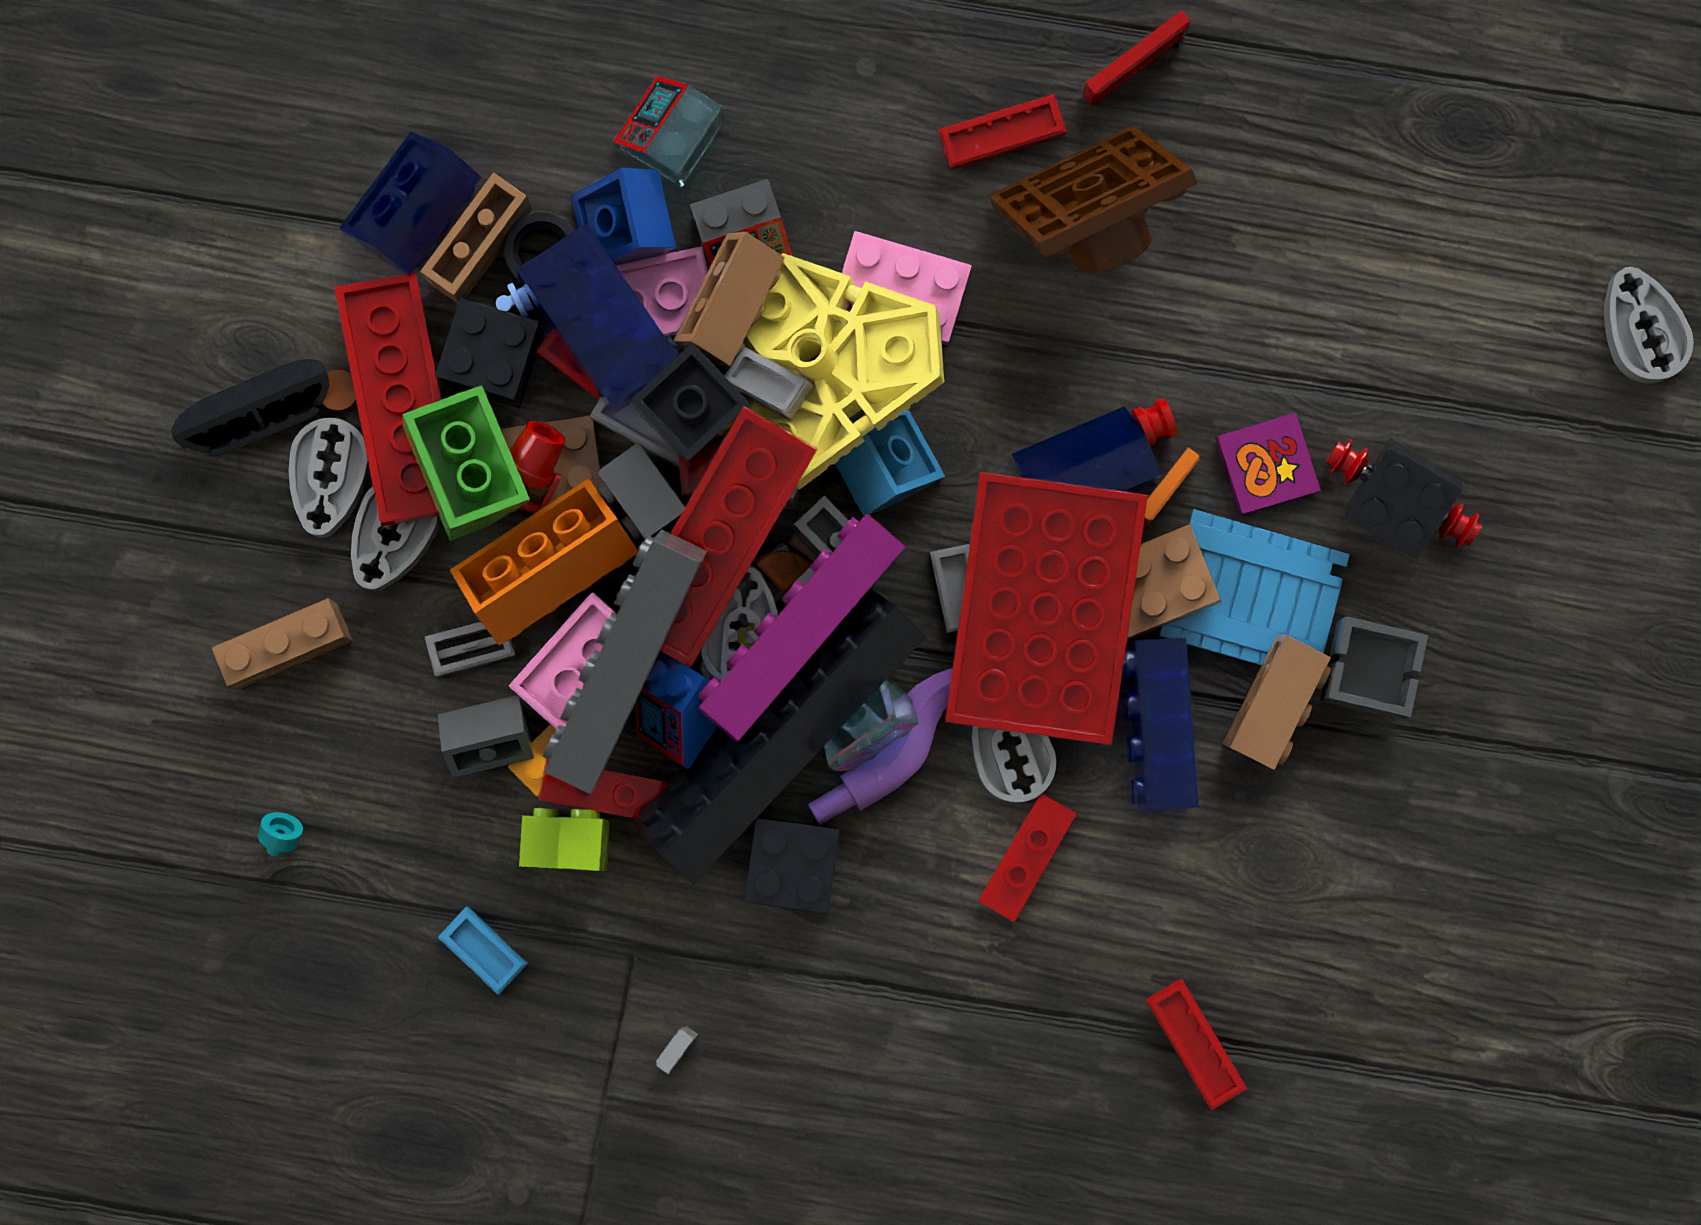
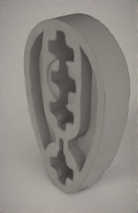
(1668, 323)
(305, 466)
(397, 557)
(757, 607)
(992, 770)

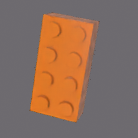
(543, 562)

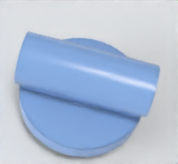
(515, 303)

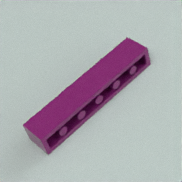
(800, 628)

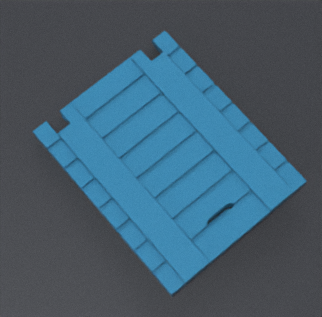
(1264, 587)

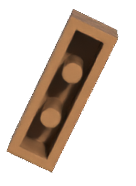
(475, 239)
(730, 298)
(282, 644)
(1278, 701)

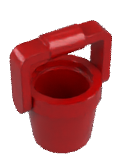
(536, 458)

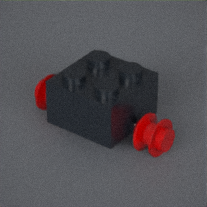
(1403, 497)

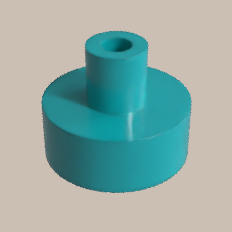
(279, 833)

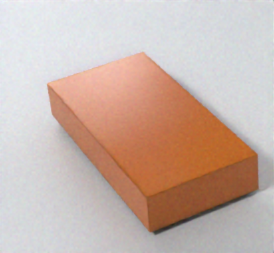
(1170, 484)

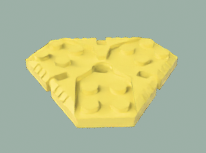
(868, 358)

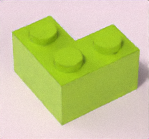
(564, 842)

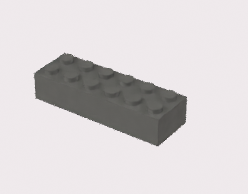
(625, 661)

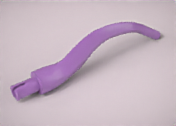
(893, 763)

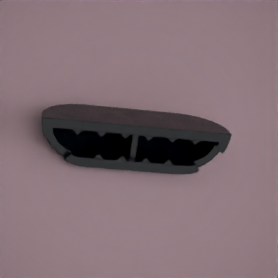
(253, 408)

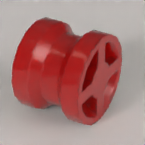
(1156, 421)

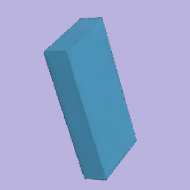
(483, 950)

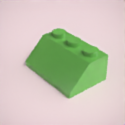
(465, 462)

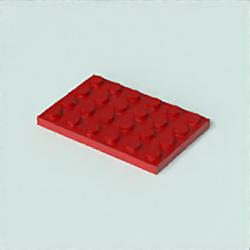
(1046, 608)

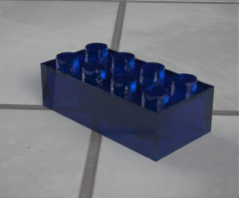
(597, 317)
(1160, 726)

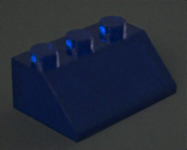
(411, 202)
(1096, 454)

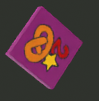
(1268, 464)

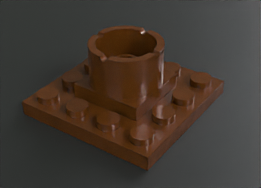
(1095, 200)

